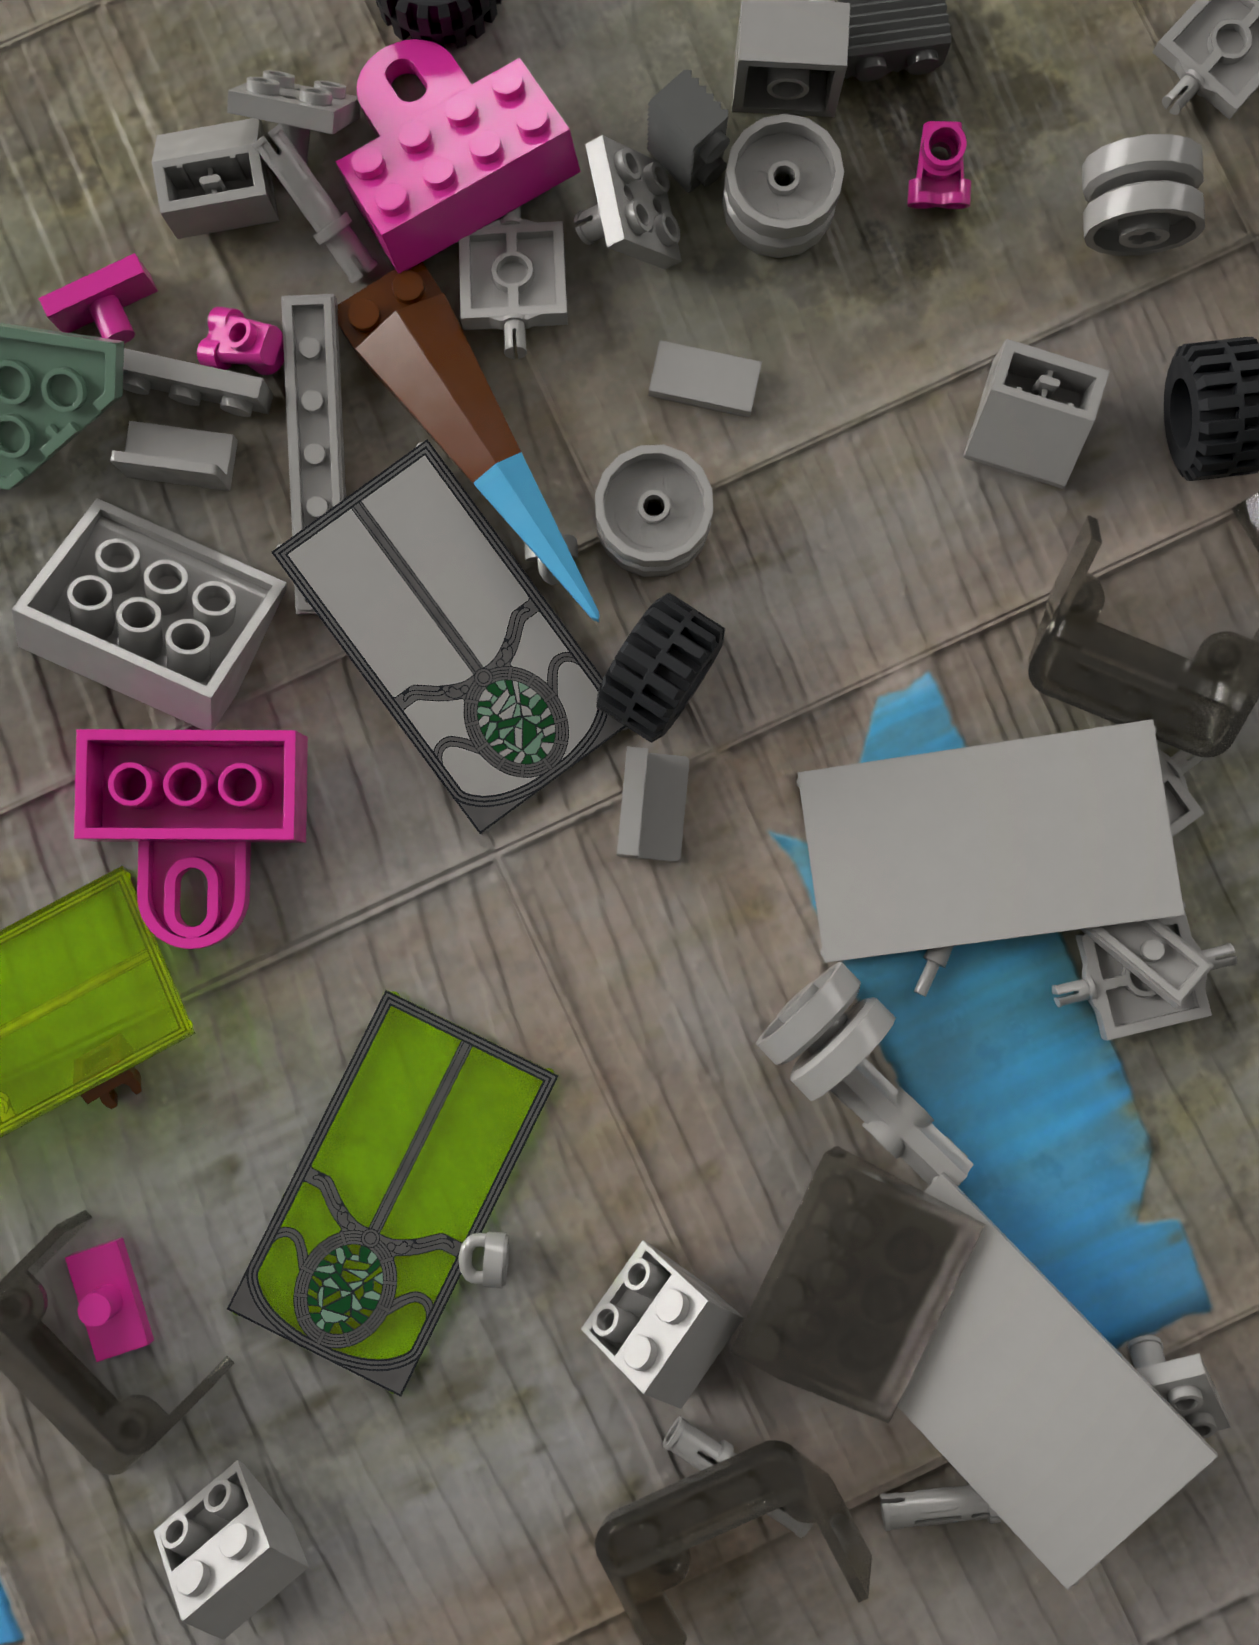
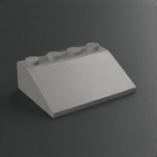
(148, 614)

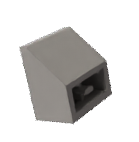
(213, 179)
(1035, 413)
(661, 1325)
(228, 1552)

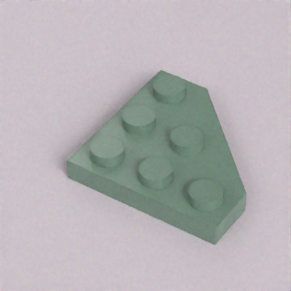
(50, 393)

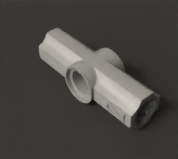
(901, 1125)

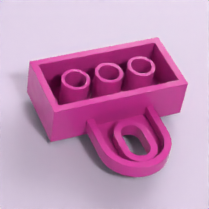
(452, 154)
(191, 806)

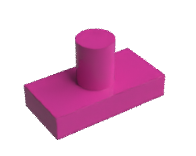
(101, 299)
(109, 1299)

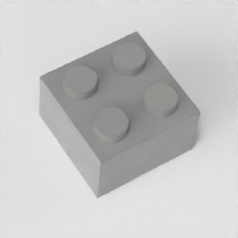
(790, 56)

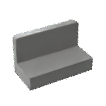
(177, 456)
(653, 805)

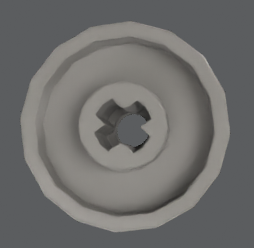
(782, 185)
(1143, 195)
(658, 479)
(833, 1039)

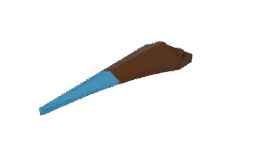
(423, 358)

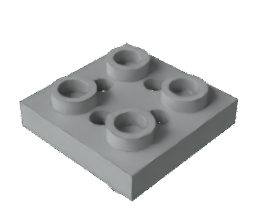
(295, 106)
(631, 205)
(1182, 1383)

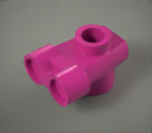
(940, 181)
(240, 341)

